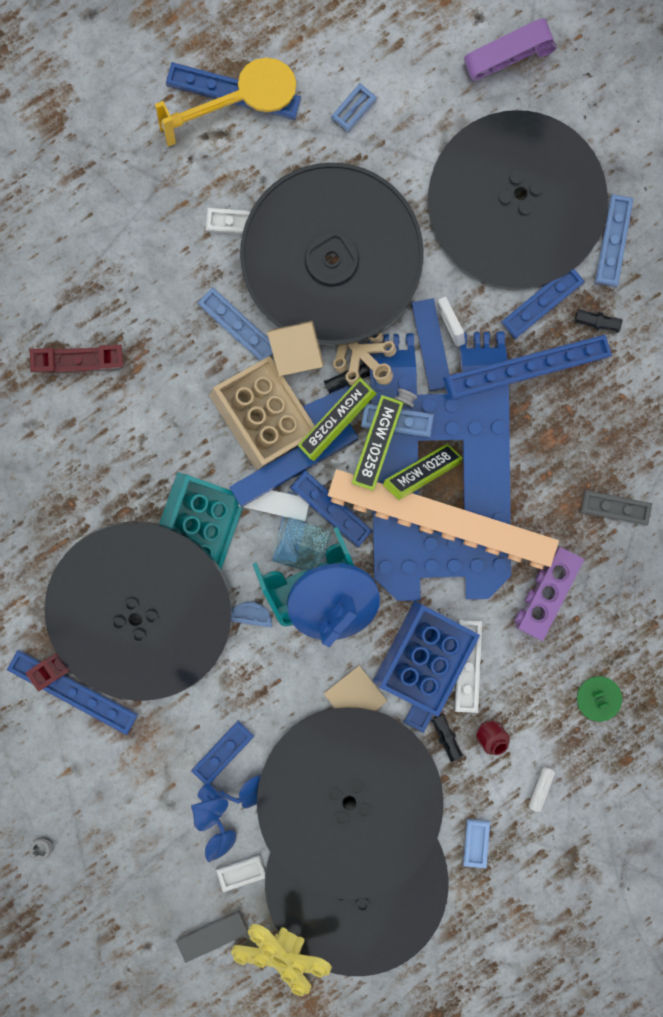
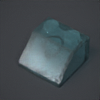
(301, 544)

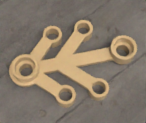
(361, 352)

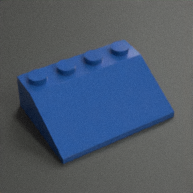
(426, 659)

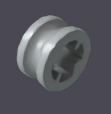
(406, 397)
(32, 850)

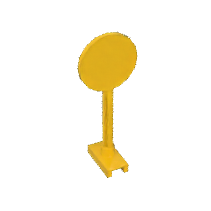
(262, 84)

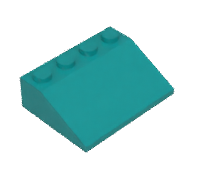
(202, 513)

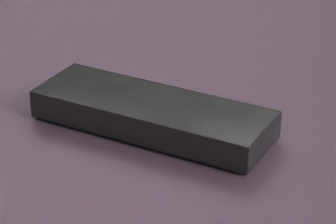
(616, 507)
(212, 936)

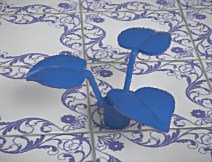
(212, 807)

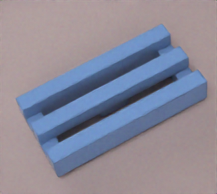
(342, 122)

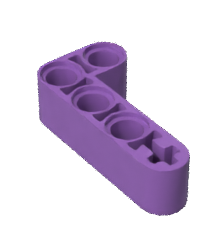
(510, 49)

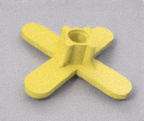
(282, 954)

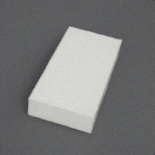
(451, 322)
(241, 873)

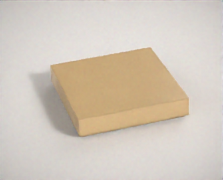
(295, 348)
(355, 691)

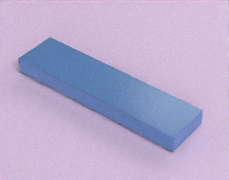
(614, 240)
(236, 324)

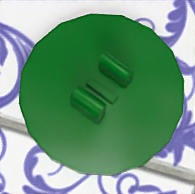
(599, 698)

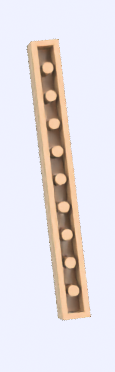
(446, 519)

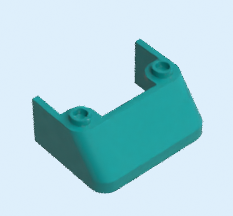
(277, 588)

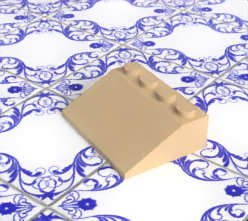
(262, 412)

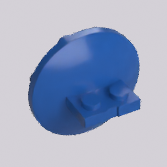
(333, 602)

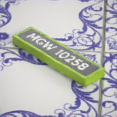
(337, 419)
(377, 443)
(422, 471)

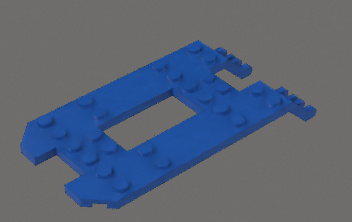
(482, 423)

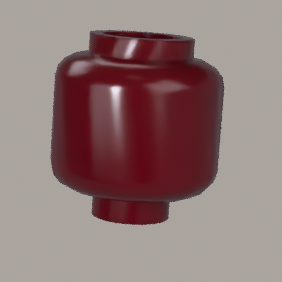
(493, 738)

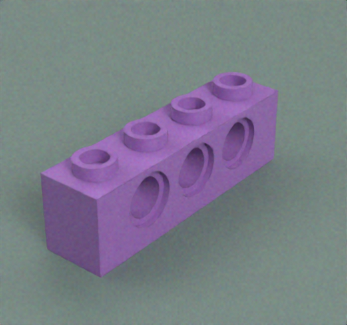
(539, 627)

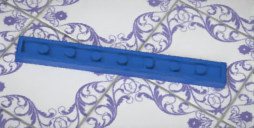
(526, 367)

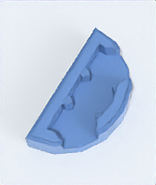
(252, 613)

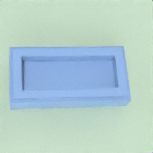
(476, 843)

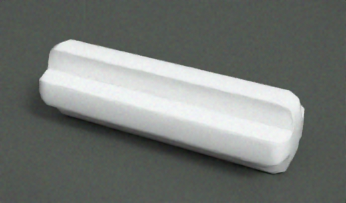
(541, 789)

